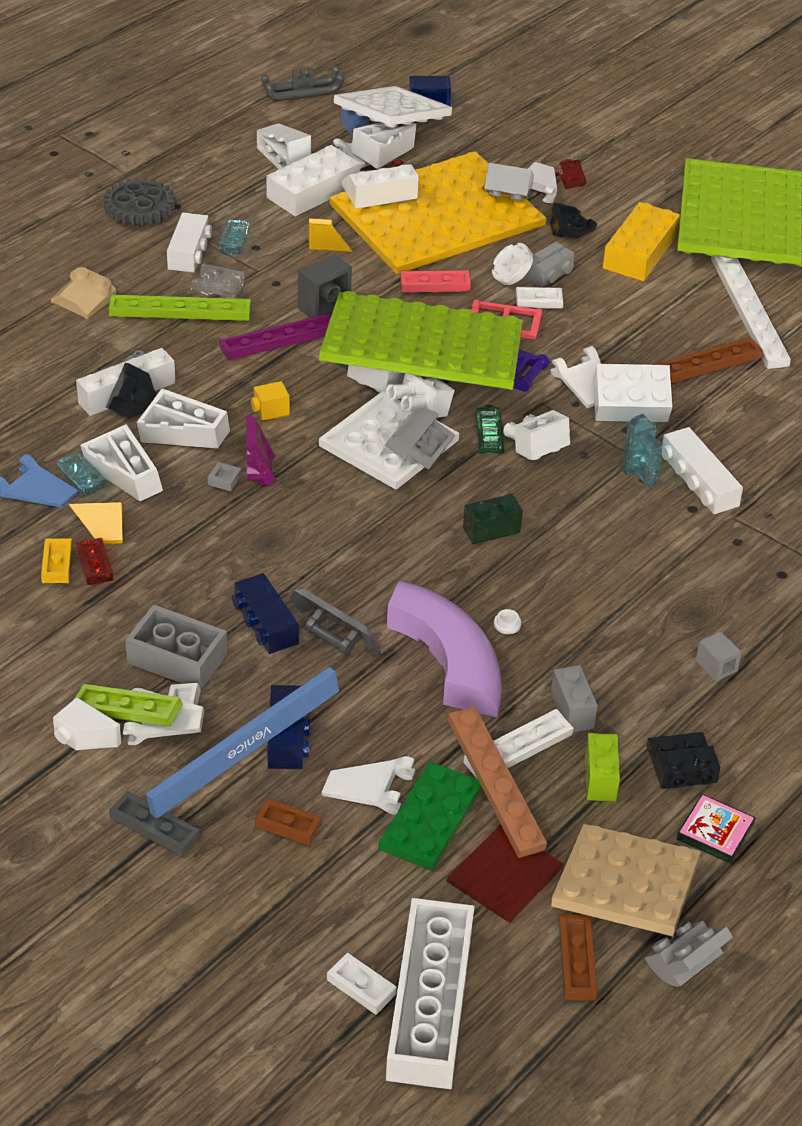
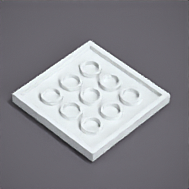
(392, 106)
(362, 441)

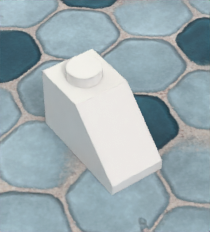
(85, 727)

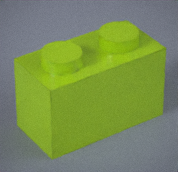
(602, 767)

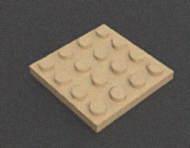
(627, 879)

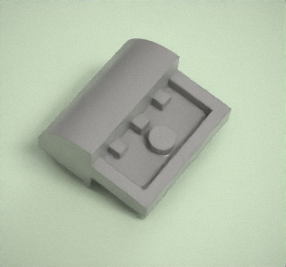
(420, 437)
(686, 952)

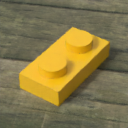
(56, 561)

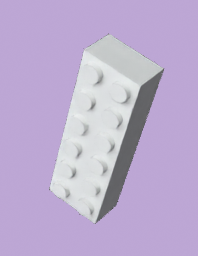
(430, 994)

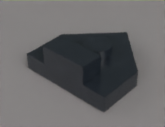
(569, 222)
(131, 392)

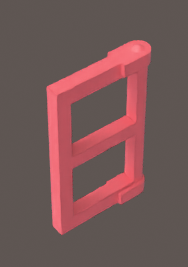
(507, 309)

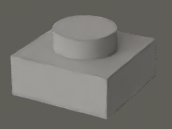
(224, 476)

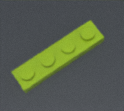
(131, 704)

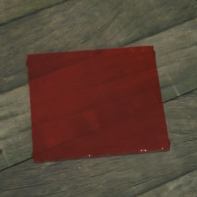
(501, 879)

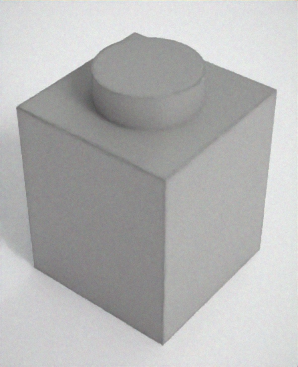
(718, 656)

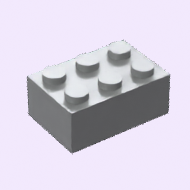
(176, 646)

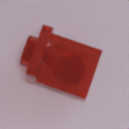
(571, 173)

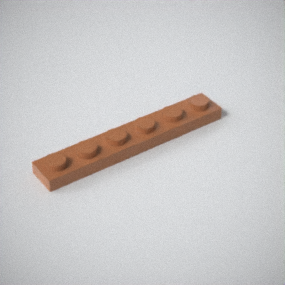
(497, 782)

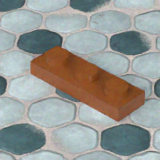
(577, 957)

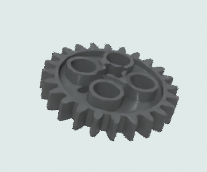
(139, 202)

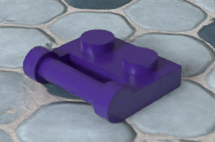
(523, 362)

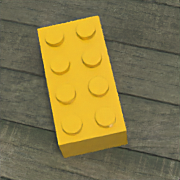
(641, 241)

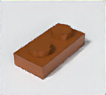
(288, 822)

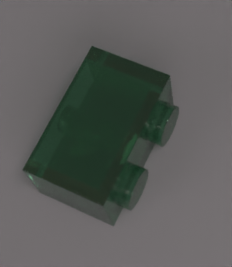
(492, 519)

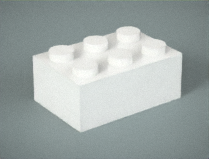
(632, 390)

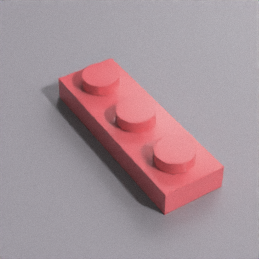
(435, 281)

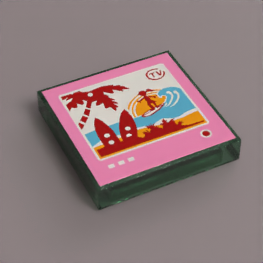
(716, 828)

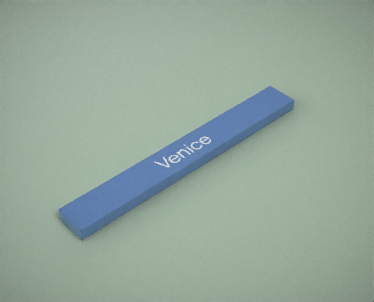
(242, 743)

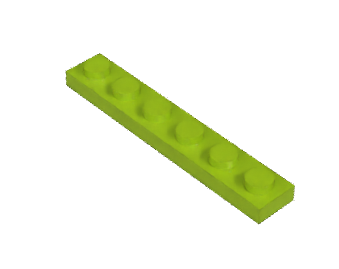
(179, 307)

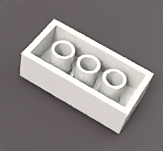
(310, 180)

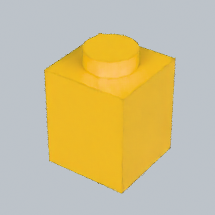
(271, 401)

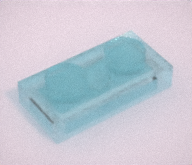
(233, 236)
(81, 473)

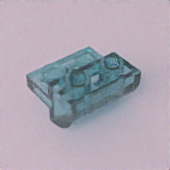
(642, 450)

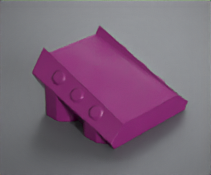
(258, 454)

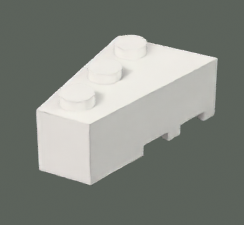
(283, 144)
(382, 144)
(182, 422)
(123, 463)

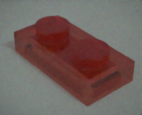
(94, 561)

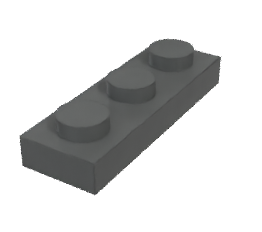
(166, 830)

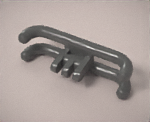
(304, 85)

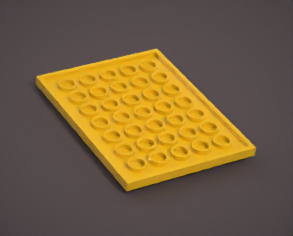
(444, 220)

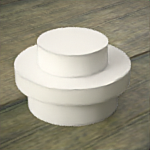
(507, 622)

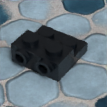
(683, 760)

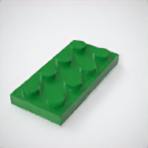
(430, 816)

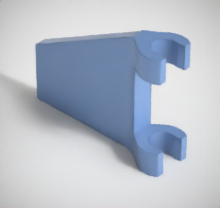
(37, 485)

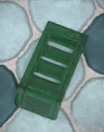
(489, 429)

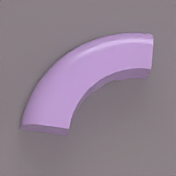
(455, 642)

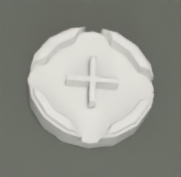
(512, 264)

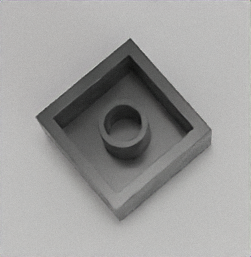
(321, 284)

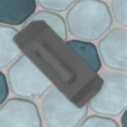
(306, 601)

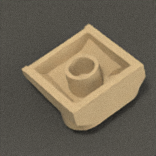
(85, 292)

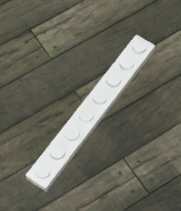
(751, 311)

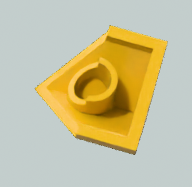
(325, 237)
(102, 520)

